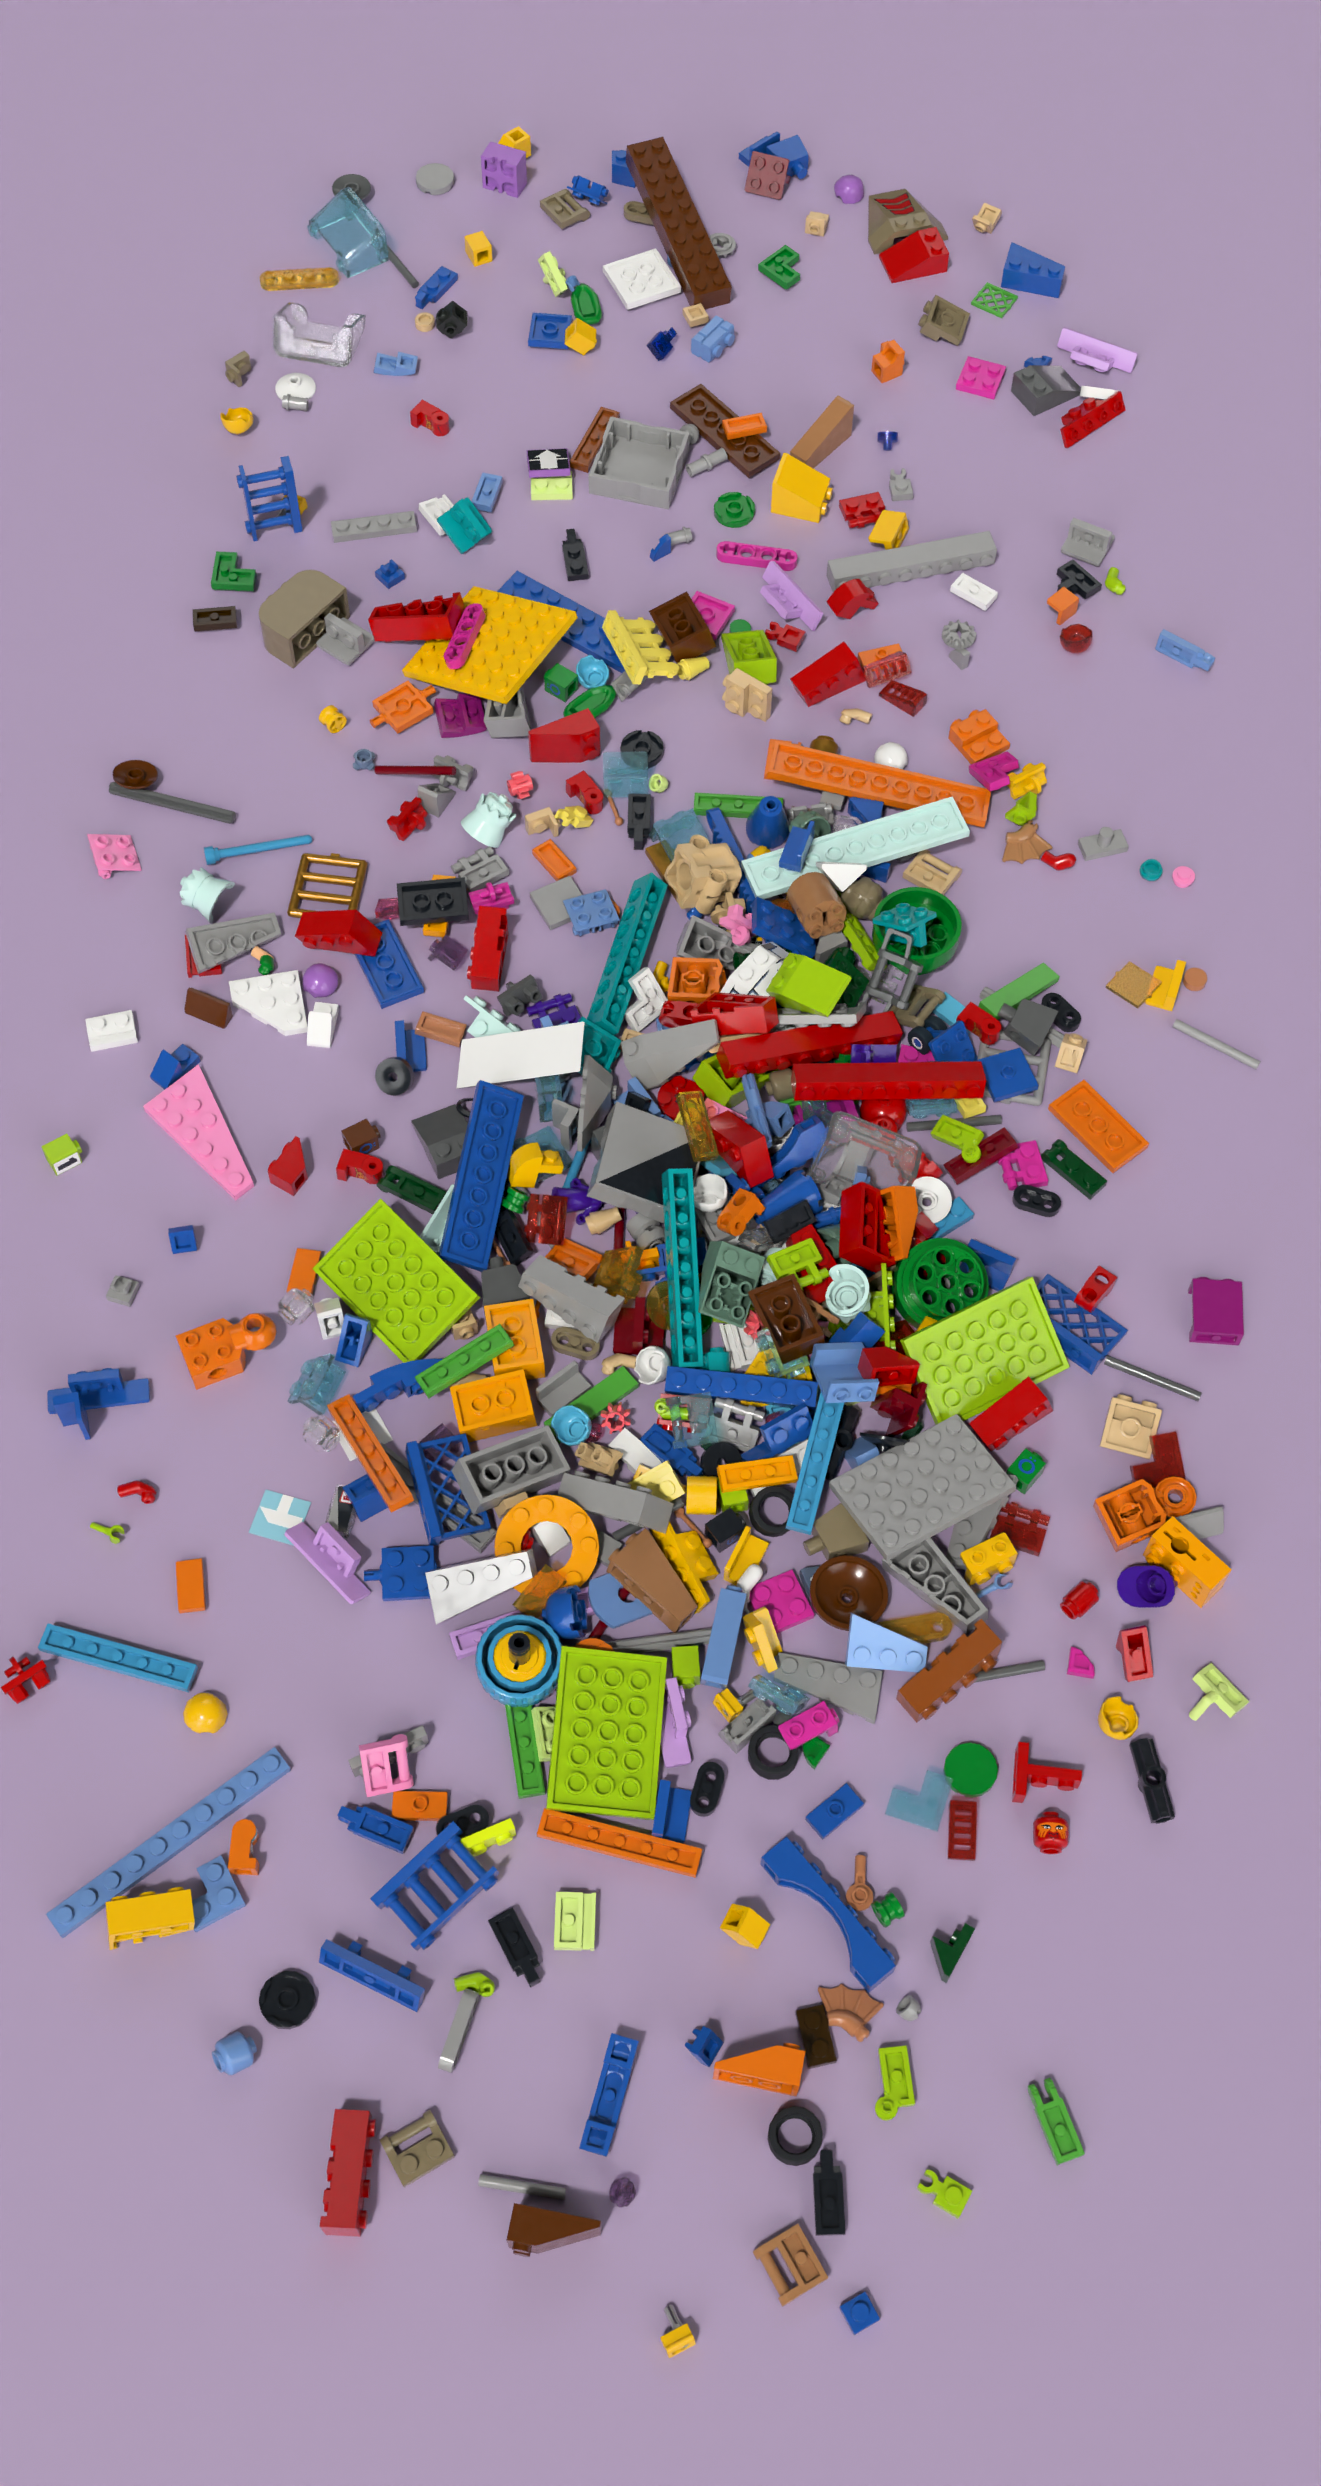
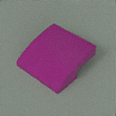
(460, 716)

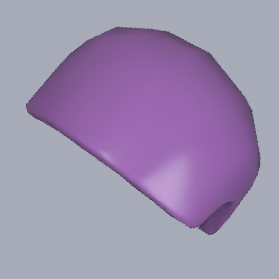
(849, 189)
(320, 980)

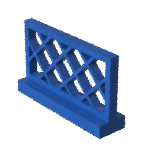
(1079, 1348)
(425, 1494)

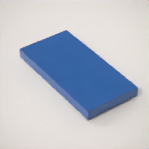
(390, 970)

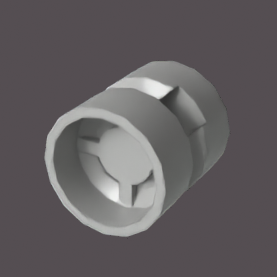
(646, 1231)

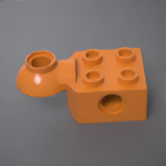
(695, 979)
(217, 1348)
(1139, 1510)

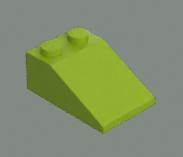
(751, 654)
(807, 985)
(724, 1091)

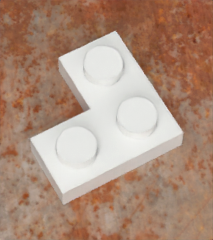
(650, 1000)

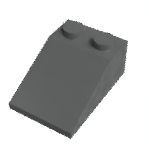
(1043, 387)
(442, 1139)

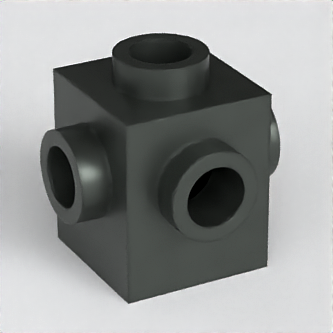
(451, 319)

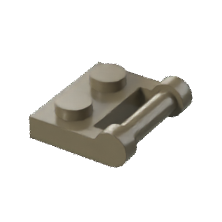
(560, 212)
(917, 999)
(421, 2157)

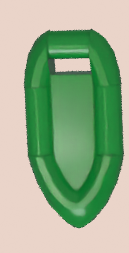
(586, 304)
(596, 699)

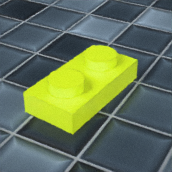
(496, 1834)

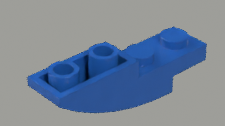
(390, 1382)

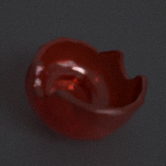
(1076, 638)

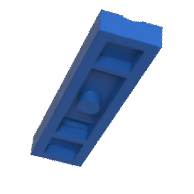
(352, 1965)

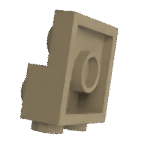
(943, 320)

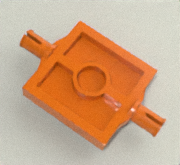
(402, 706)

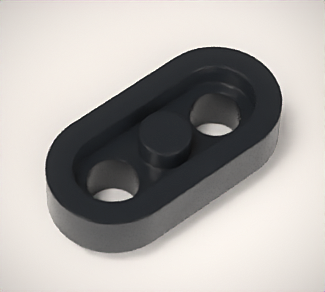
(1064, 1009)
(1036, 1200)
(707, 1790)
(462, 1820)

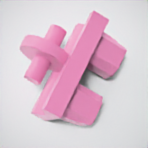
(738, 925)

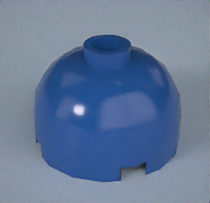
(566, 1613)

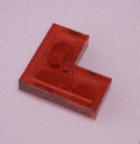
(1166, 1460)

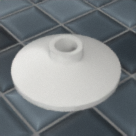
(296, 385)
(937, 1193)

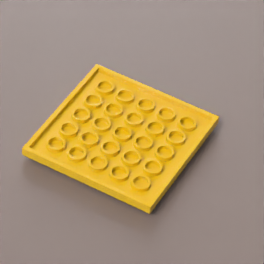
(505, 652)

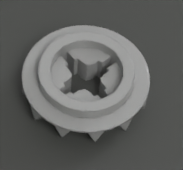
(725, 241)
(952, 639)

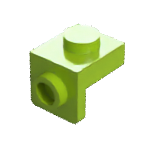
(1024, 809)

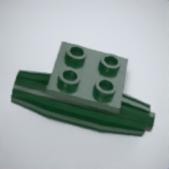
(844, 960)

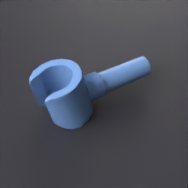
(571, 282)
(994, 1586)

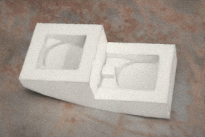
(633, 1451)

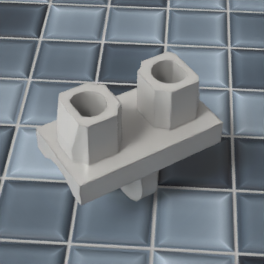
(460, 779)

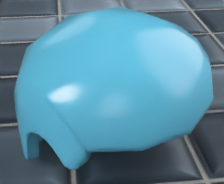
(592, 672)
(571, 1425)

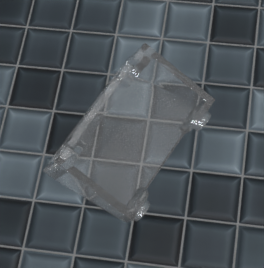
(315, 341)
(853, 1142)

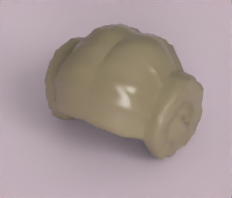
(862, 898)

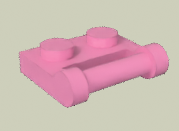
(377, 1766)

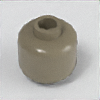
(780, 1085)

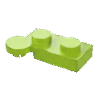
(959, 1136)
(895, 2082)

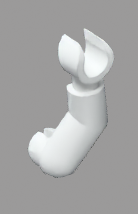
(748, 1581)

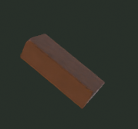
(208, 1008)

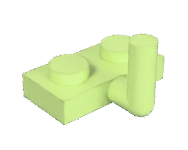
(553, 275)
(1217, 1690)

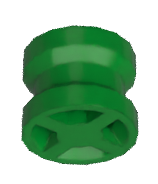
(515, 1200)
(887, 1909)

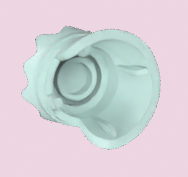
(489, 819)
(202, 891)
(847, 1292)

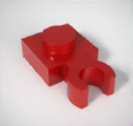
(787, 637)

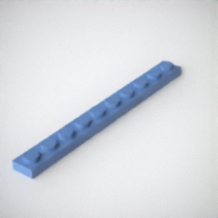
(168, 1842)

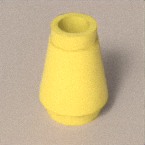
(692, 667)

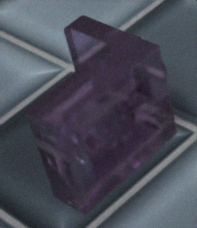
(447, 952)

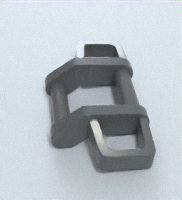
(884, 955)

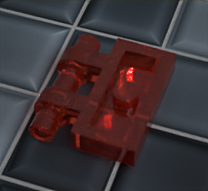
(552, 1219)
(1022, 1535)

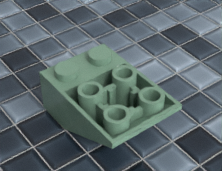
(725, 1282)

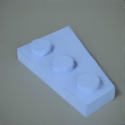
(881, 1648)

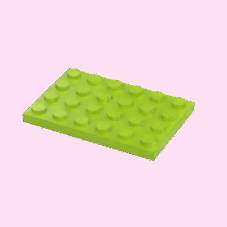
(396, 1283)
(985, 1351)
(606, 1733)

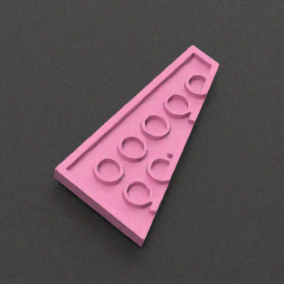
(195, 1122)

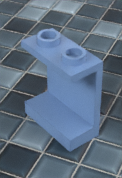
(838, 1373)

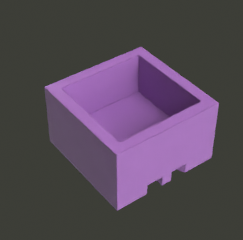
(504, 169)

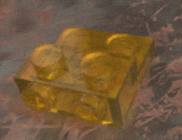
(619, 1273)

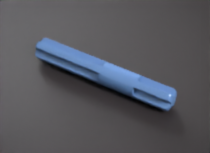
(756, 1107)

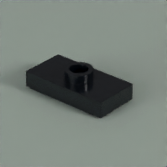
(789, 1221)

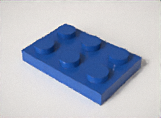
(781, 927)

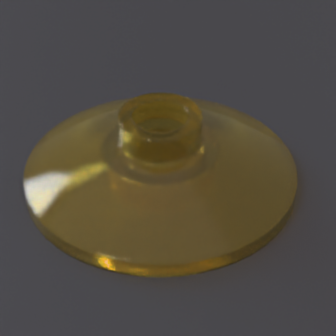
(655, 1300)

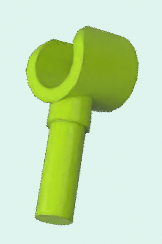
(108, 1531)

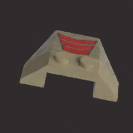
(895, 216)

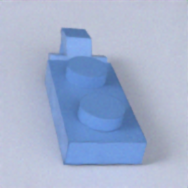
(1183, 651)

